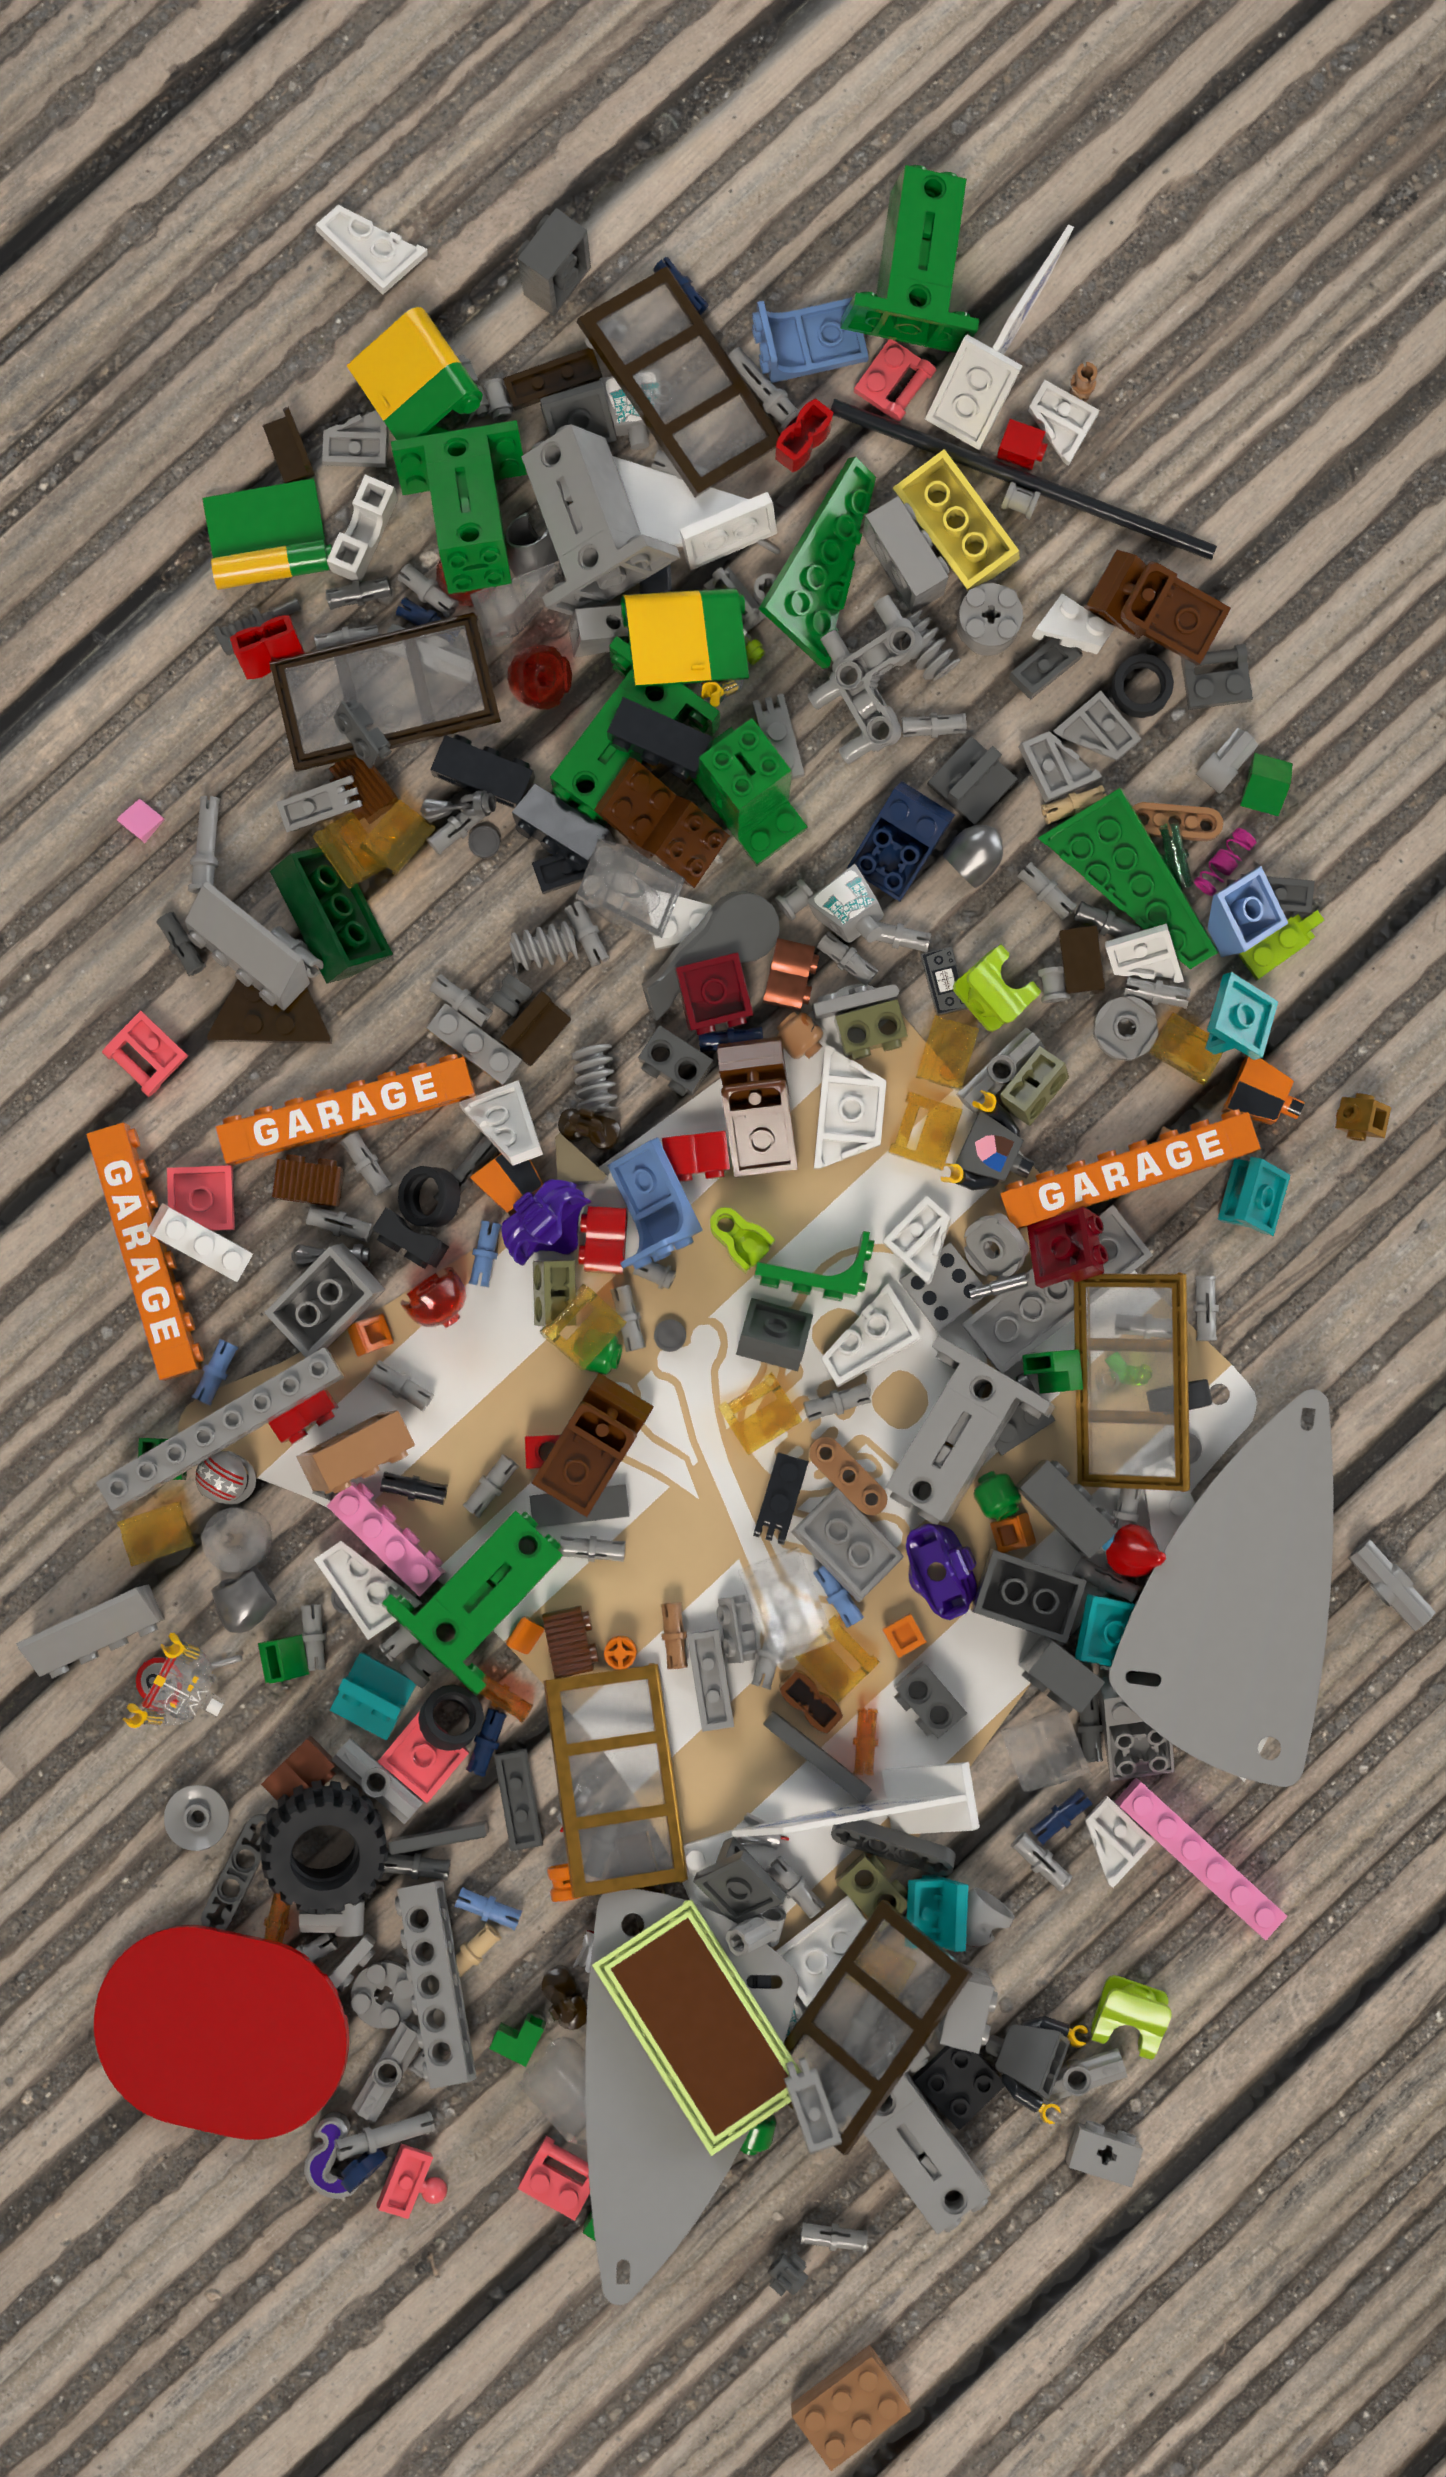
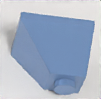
(1244, 914)

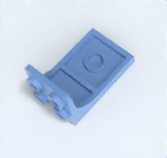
(806, 341)
(655, 1203)

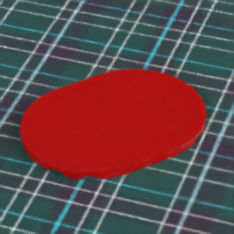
(221, 2032)

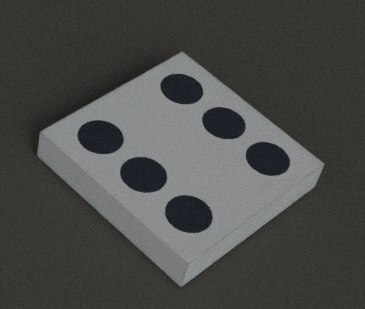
(947, 1293)

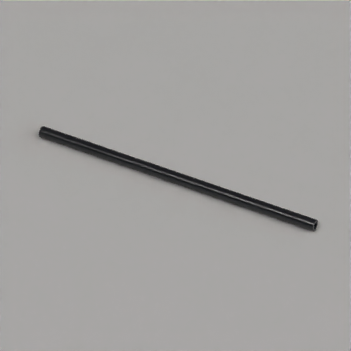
(1024, 480)

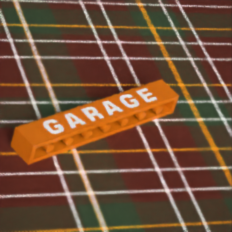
(346, 1110)
(1132, 1170)
(145, 1257)

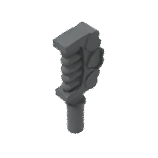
(253, 620)

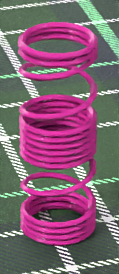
(1225, 862)

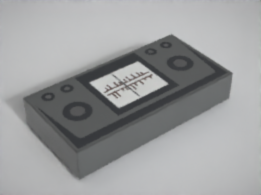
(941, 975)

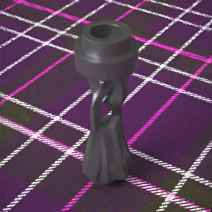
(483, 805)
(306, 1255)

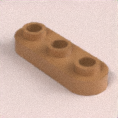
(1187, 816)
(834, 1468)

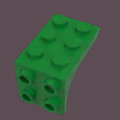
(833, 1286)

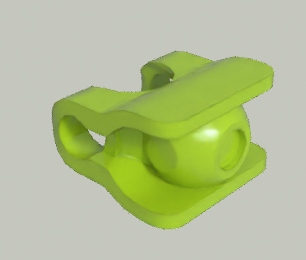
(988, 995)
(745, 1242)
(1133, 2005)

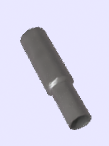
(1000, 1286)

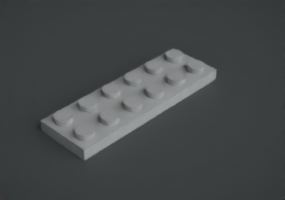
(1028, 1316)

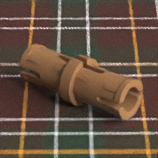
(1084, 381)
(674, 1635)

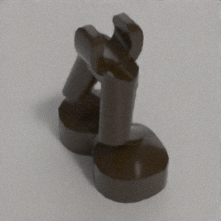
(582, 1124)
(566, 2007)

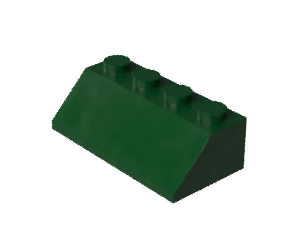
(330, 915)

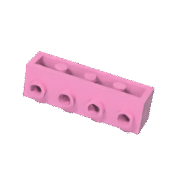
(386, 1538)

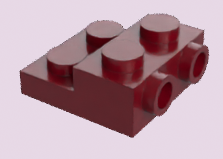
(714, 993)
(1067, 1247)

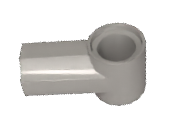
(1223, 765)
(344, 1923)
(757, 1931)

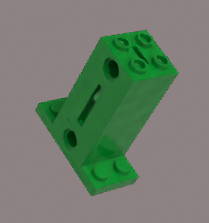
(917, 266)
(462, 477)
(595, 761)
(750, 790)
(479, 1596)

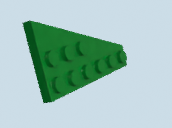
(820, 568)
(1124, 864)

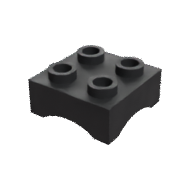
(397, 1234)
(958, 2083)

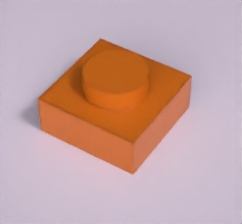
(904, 1635)

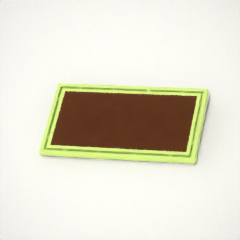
(699, 2026)

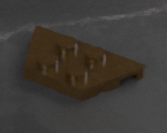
(250, 1019)

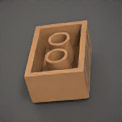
(356, 1452)
(850, 2407)

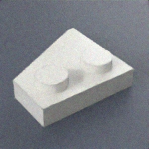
(1063, 419)
(1074, 626)
(1145, 955)
(1116, 1839)

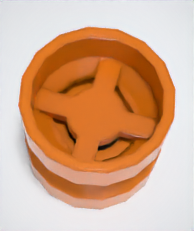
(561, 1883)

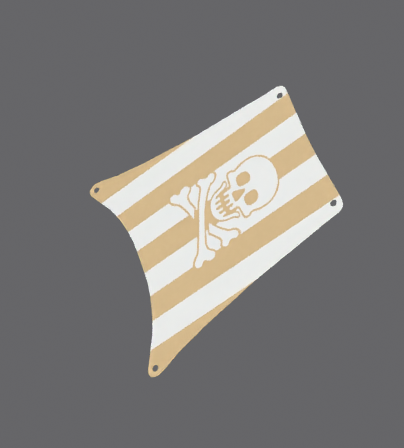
(697, 1488)

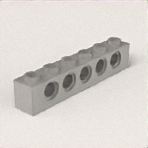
(449, 1998)

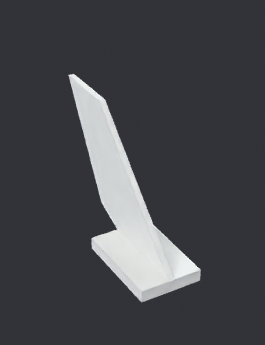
(703, 525)

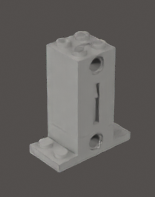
(590, 521)
(959, 1434)
(926, 2154)

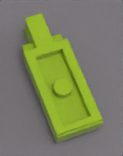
(1280, 945)

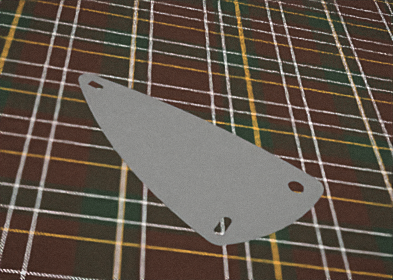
(1242, 1606)
(642, 2153)

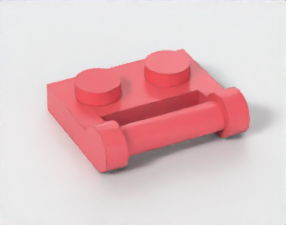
(885, 375)
(152, 1046)
(554, 2186)

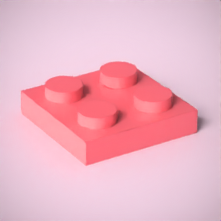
(203, 1195)
(419, 1762)

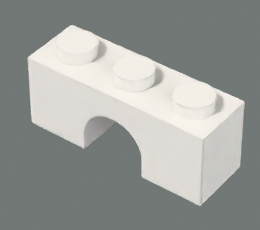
(371, 513)
(199, 1242)

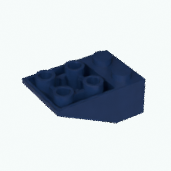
(901, 840)

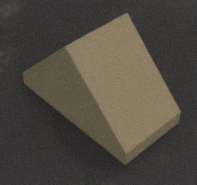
(574, 1165)

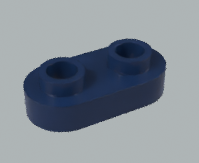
(362, 2169)

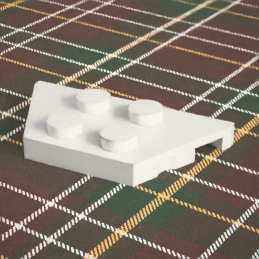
(848, 1110)

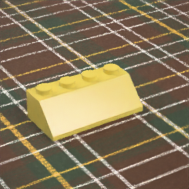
(957, 521)

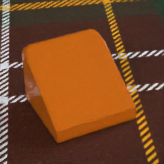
(370, 1335)
(1013, 1533)
(525, 1635)

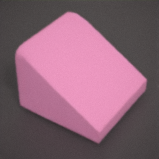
(140, 820)

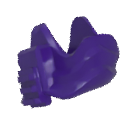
(544, 1221)
(939, 1544)

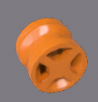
(621, 1657)

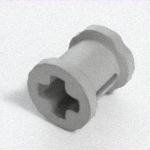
(1020, 500)
(760, 585)
(794, 900)
(1053, 984)

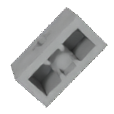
(1116, 2166)

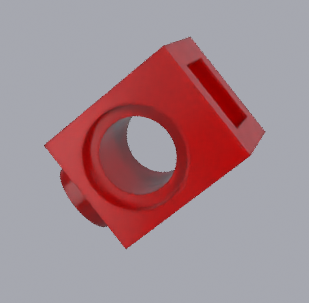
(1022, 445)
(532, 1449)

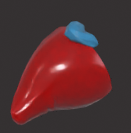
(1133, 1551)

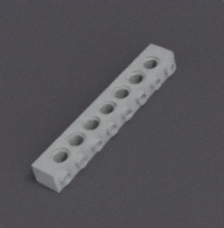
(219, 1430)

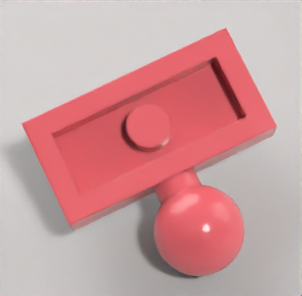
(408, 2180)

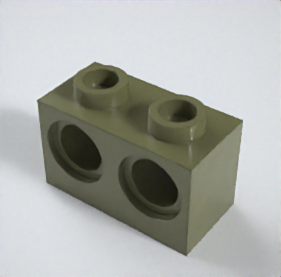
(867, 1020)
(1034, 1086)
(552, 1289)
(867, 1896)

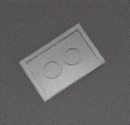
(847, 1544)

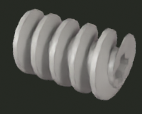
(931, 654)
(543, 946)
(594, 1078)

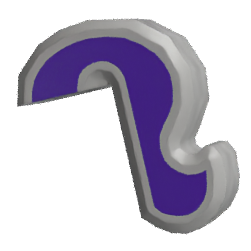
(321, 2158)

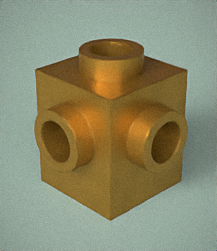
(1362, 1117)

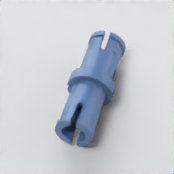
(485, 1253)
(215, 1372)
(838, 1597)
(488, 1908)

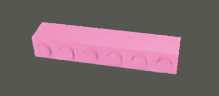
(1201, 1859)

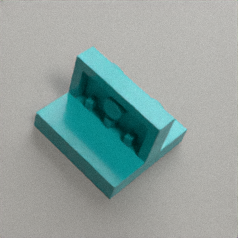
(1240, 1018)
(1254, 1195)
(1102, 1629)
(373, 1696)
(939, 1910)

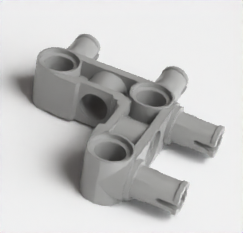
(871, 663)

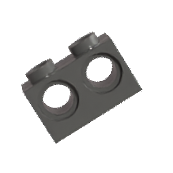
(680, 1055)
(935, 1695)

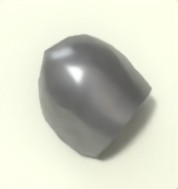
(526, 548)
(975, 853)
(243, 1601)

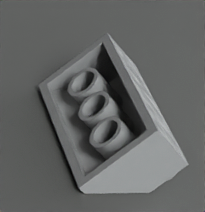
(246, 947)
(92, 1630)

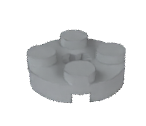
(1124, 1010)
(1005, 1235)
(369, 2007)

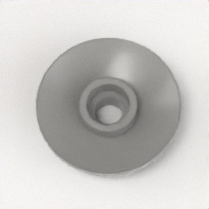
(181, 1824)

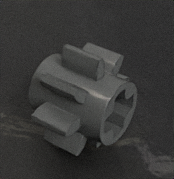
(787, 2274)

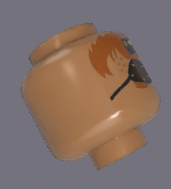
(800, 1035)

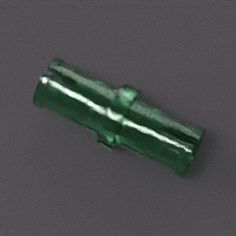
(1175, 854)

